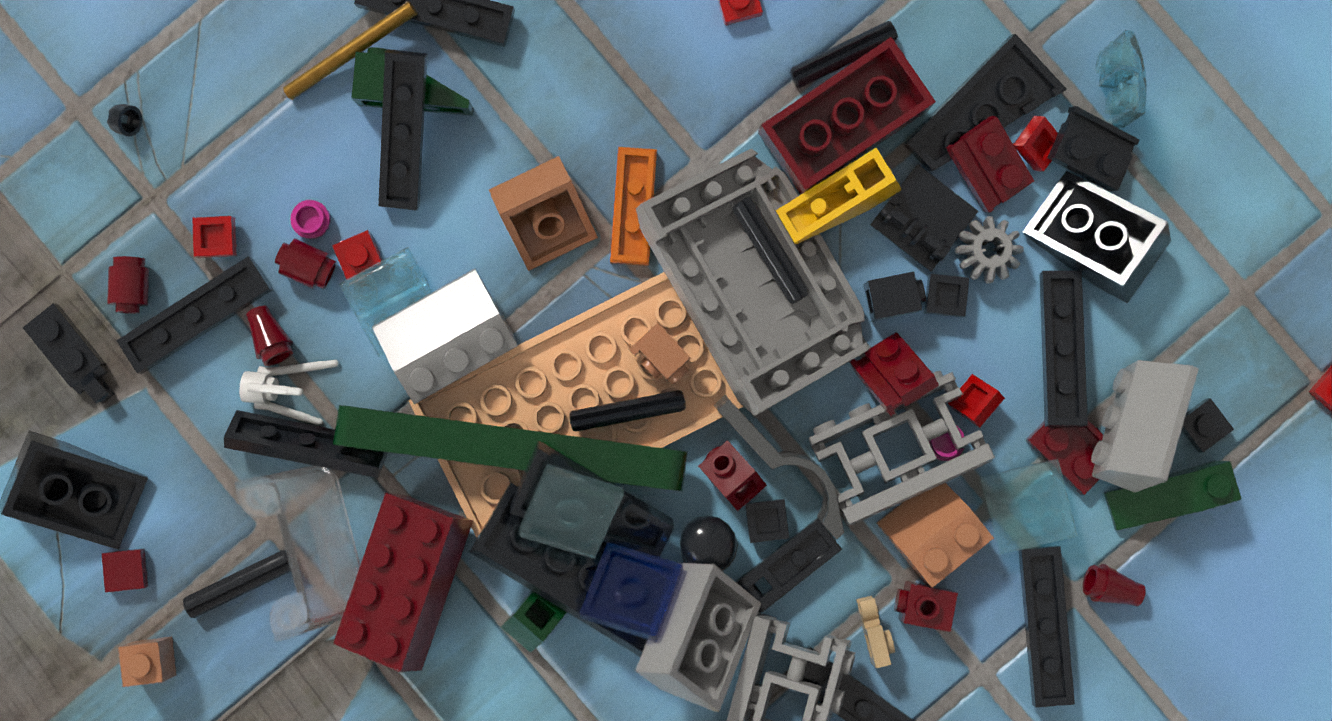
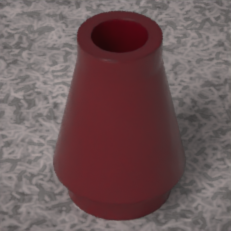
(268, 337)
(1111, 586)

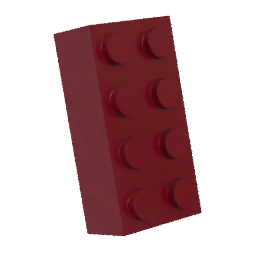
(846, 116)
(403, 582)

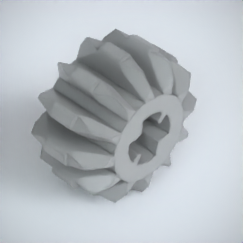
(1003, 245)

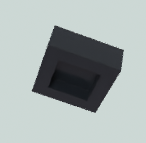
(946, 295)
(1205, 425)
(767, 520)

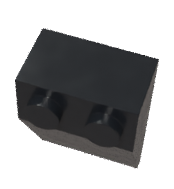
(1099, 235)
(71, 491)

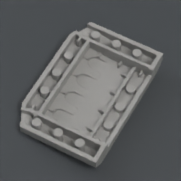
(731, 295)

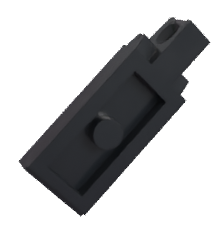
(70, 352)

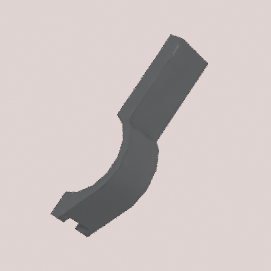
(829, 511)

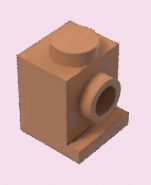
(661, 355)

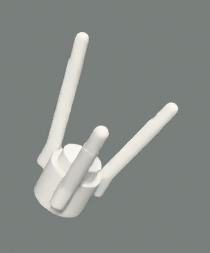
(262, 388)

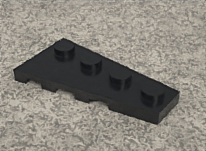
(1003, 86)
(634, 523)

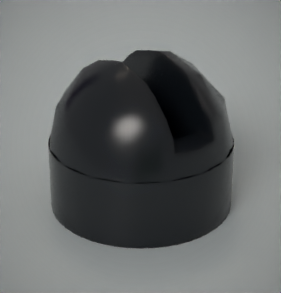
(134, 119)

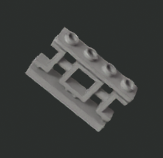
(913, 477)
(751, 695)

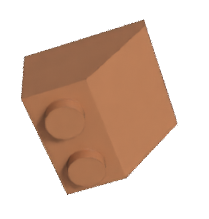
(543, 213)
(935, 533)

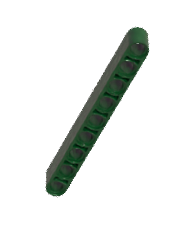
(505, 446)

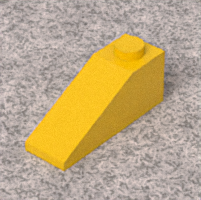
(839, 197)

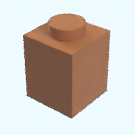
(147, 661)

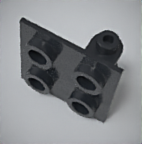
(924, 218)

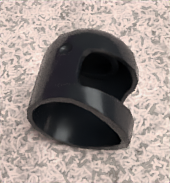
(708, 542)

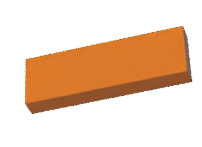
(633, 186)

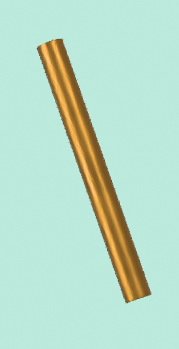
(349, 50)

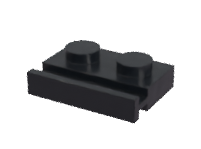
(1093, 148)

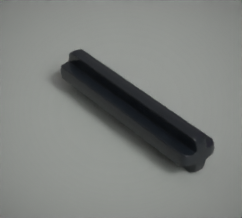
(841, 54)
(771, 250)
(627, 410)
(237, 584)

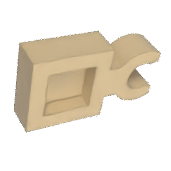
(878, 641)

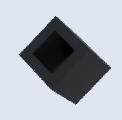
(894, 296)

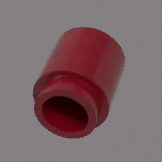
(305, 264)
(128, 284)

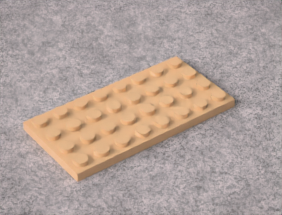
(574, 369)

